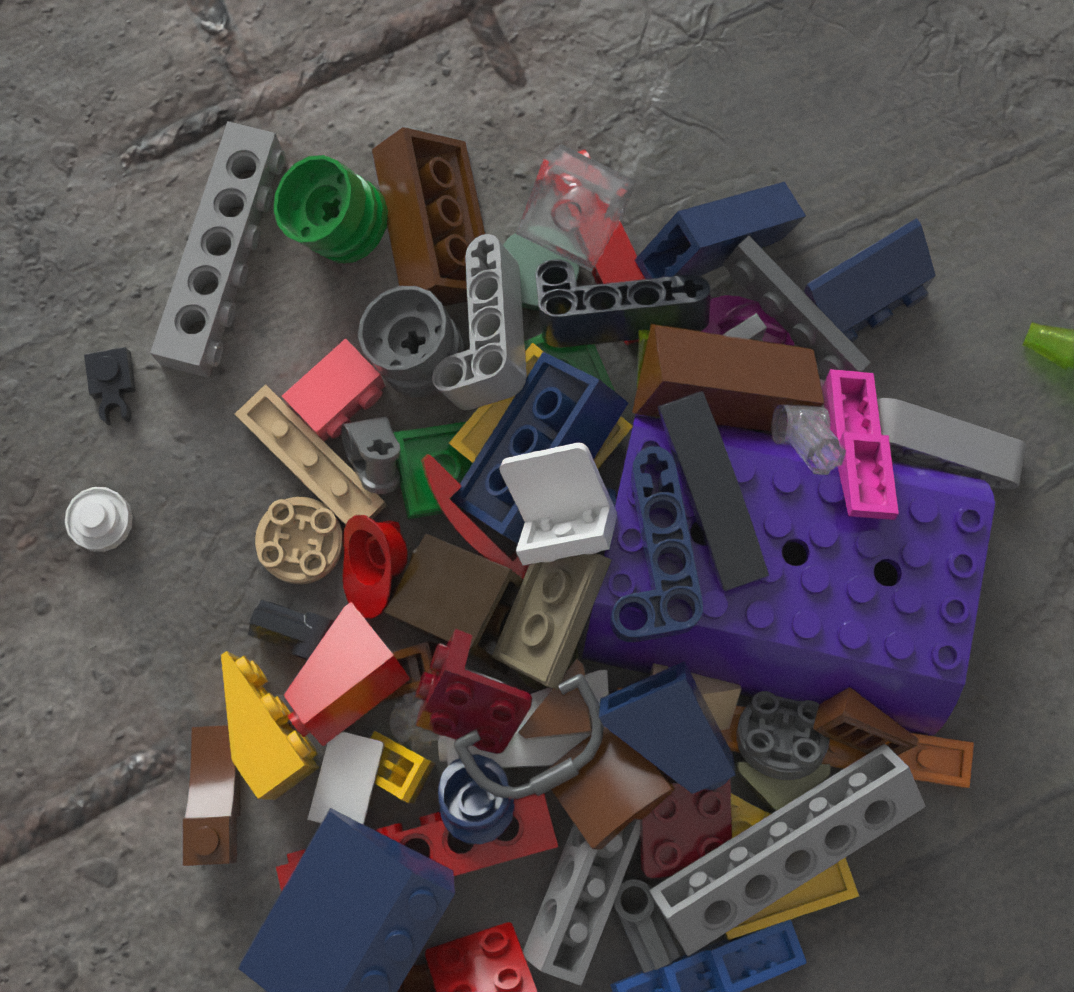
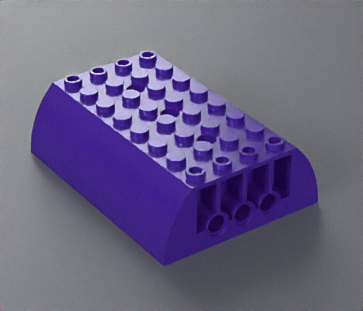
(821, 622)

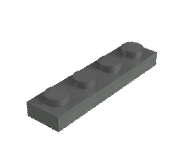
(793, 309)

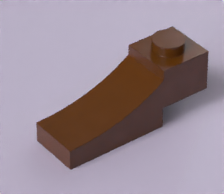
(212, 800)

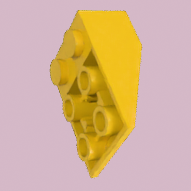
(260, 737)

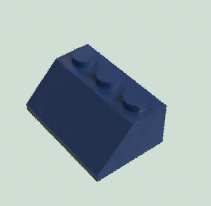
(875, 281)

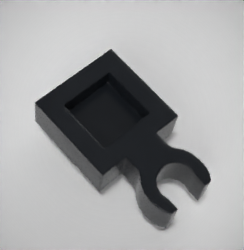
(109, 378)

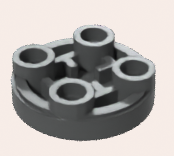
(780, 738)

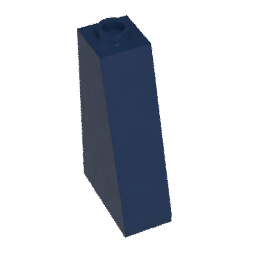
(707, 234)

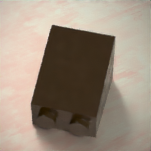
(459, 591)

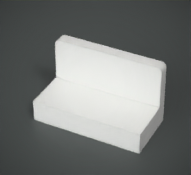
(347, 777)

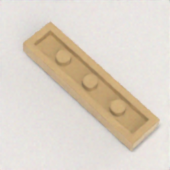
(308, 456)

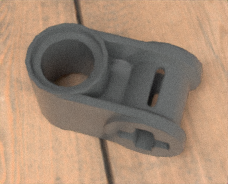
(373, 453)

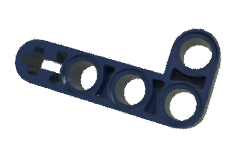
(657, 542)

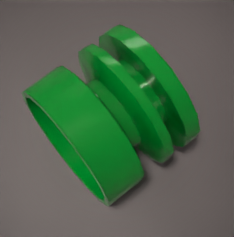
(330, 209)

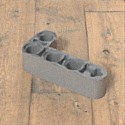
(496, 358)
(951, 444)

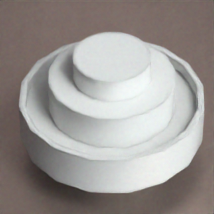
(98, 519)

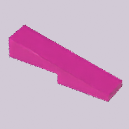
(867, 464)

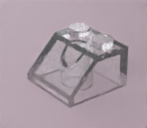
(575, 206)

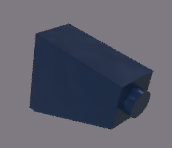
(671, 728)

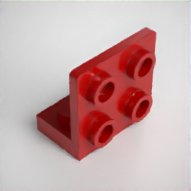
(481, 963)

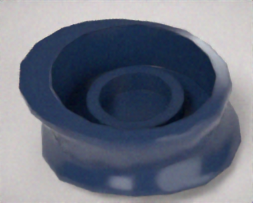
(469, 810)

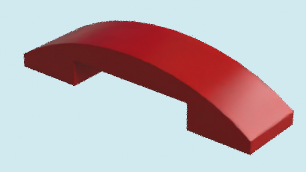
(443, 488)

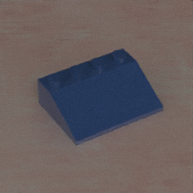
(349, 914)

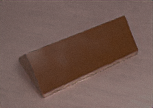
(737, 375)

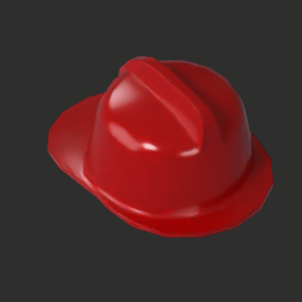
(371, 560)

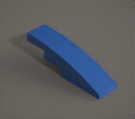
(725, 965)

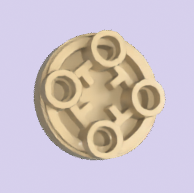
(299, 540)

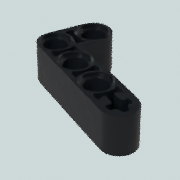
(617, 309)

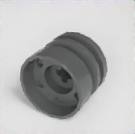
(407, 336)

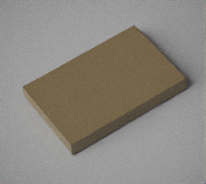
(550, 616)

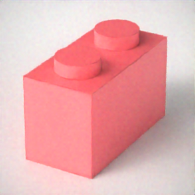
(335, 391)

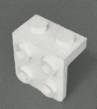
(561, 503)

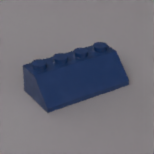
(551, 411)

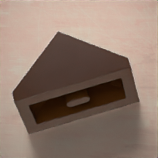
(559, 713)

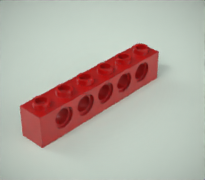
(534, 836)

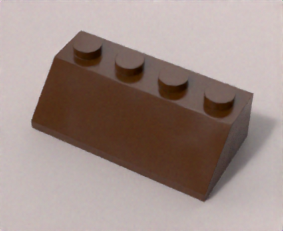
(429, 210)

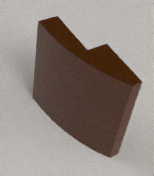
(611, 789)

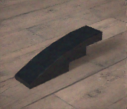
(713, 490)

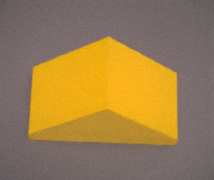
(401, 769)

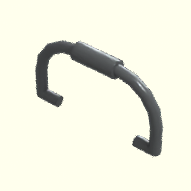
(552, 776)

